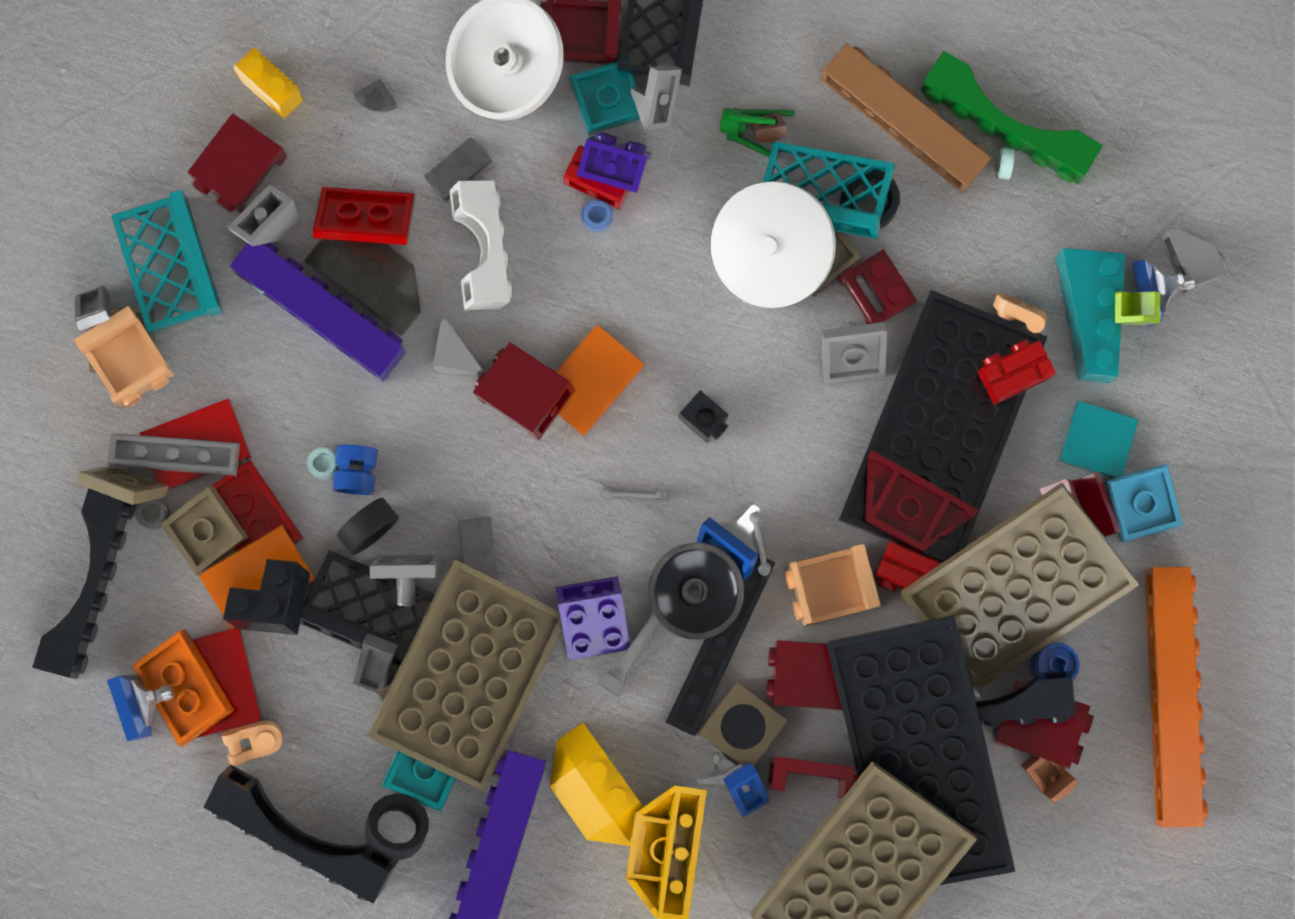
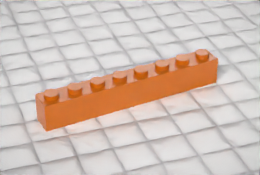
(1174, 697)

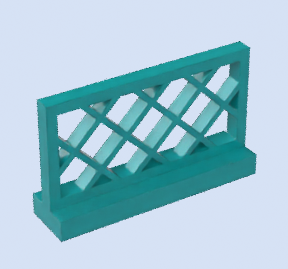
(842, 217)
(192, 252)

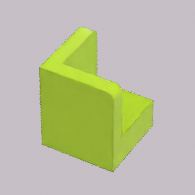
(1137, 308)

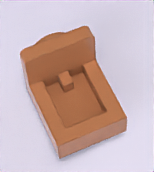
(1049, 778)

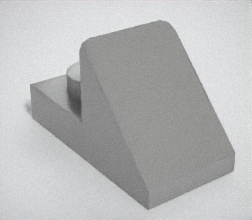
(657, 99)

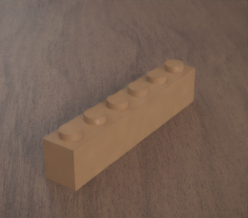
(905, 117)

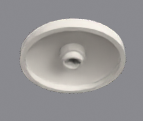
(504, 58)
(773, 244)

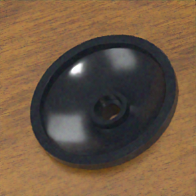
(718, 595)

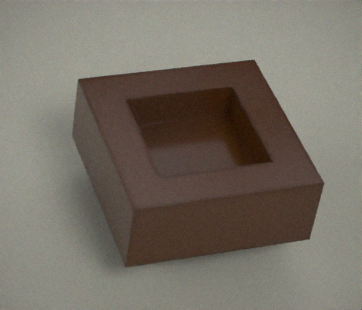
(767, 132)

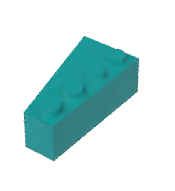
(1089, 294)

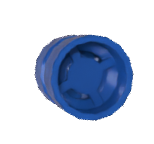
(351, 480)
(1054, 659)

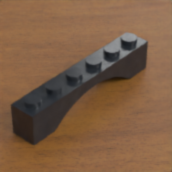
(65, 646)
(1043, 697)
(243, 803)

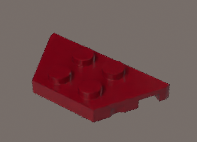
(910, 505)

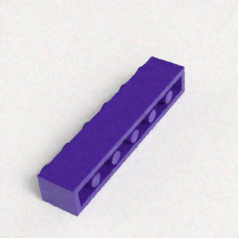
(318, 309)
(500, 837)

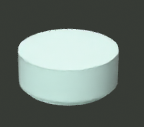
(1005, 163)
(322, 463)

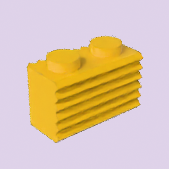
(268, 83)

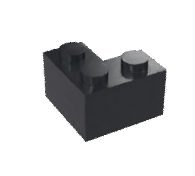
(277, 603)

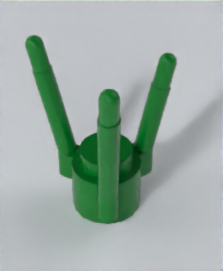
(736, 119)

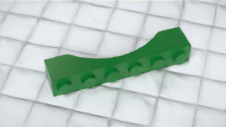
(1065, 152)

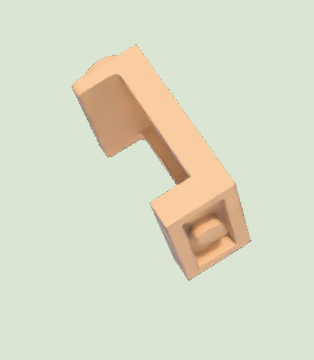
(125, 358)
(832, 585)

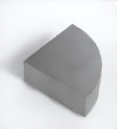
(376, 97)

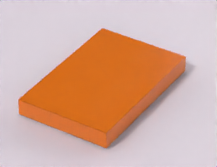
(599, 374)
(246, 566)
(197, 698)

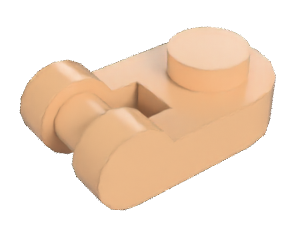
(1012, 307)
(264, 740)

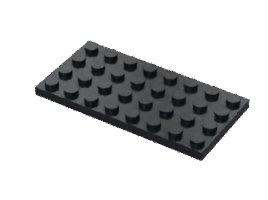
(942, 415)
(919, 720)

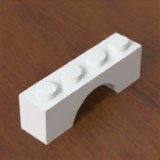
(477, 208)

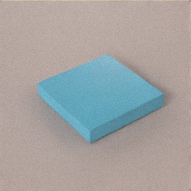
(1144, 502)

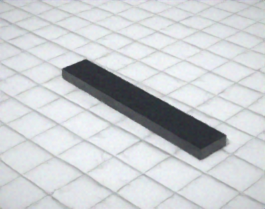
(713, 661)

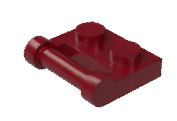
(884, 283)

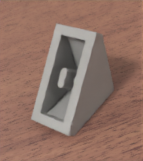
(452, 355)

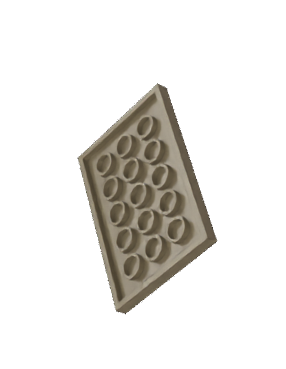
(1023, 584)
(467, 675)
(870, 857)

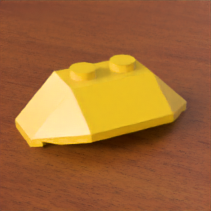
(593, 789)
(666, 851)

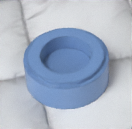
(597, 215)

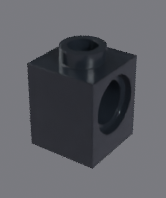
(699, 404)

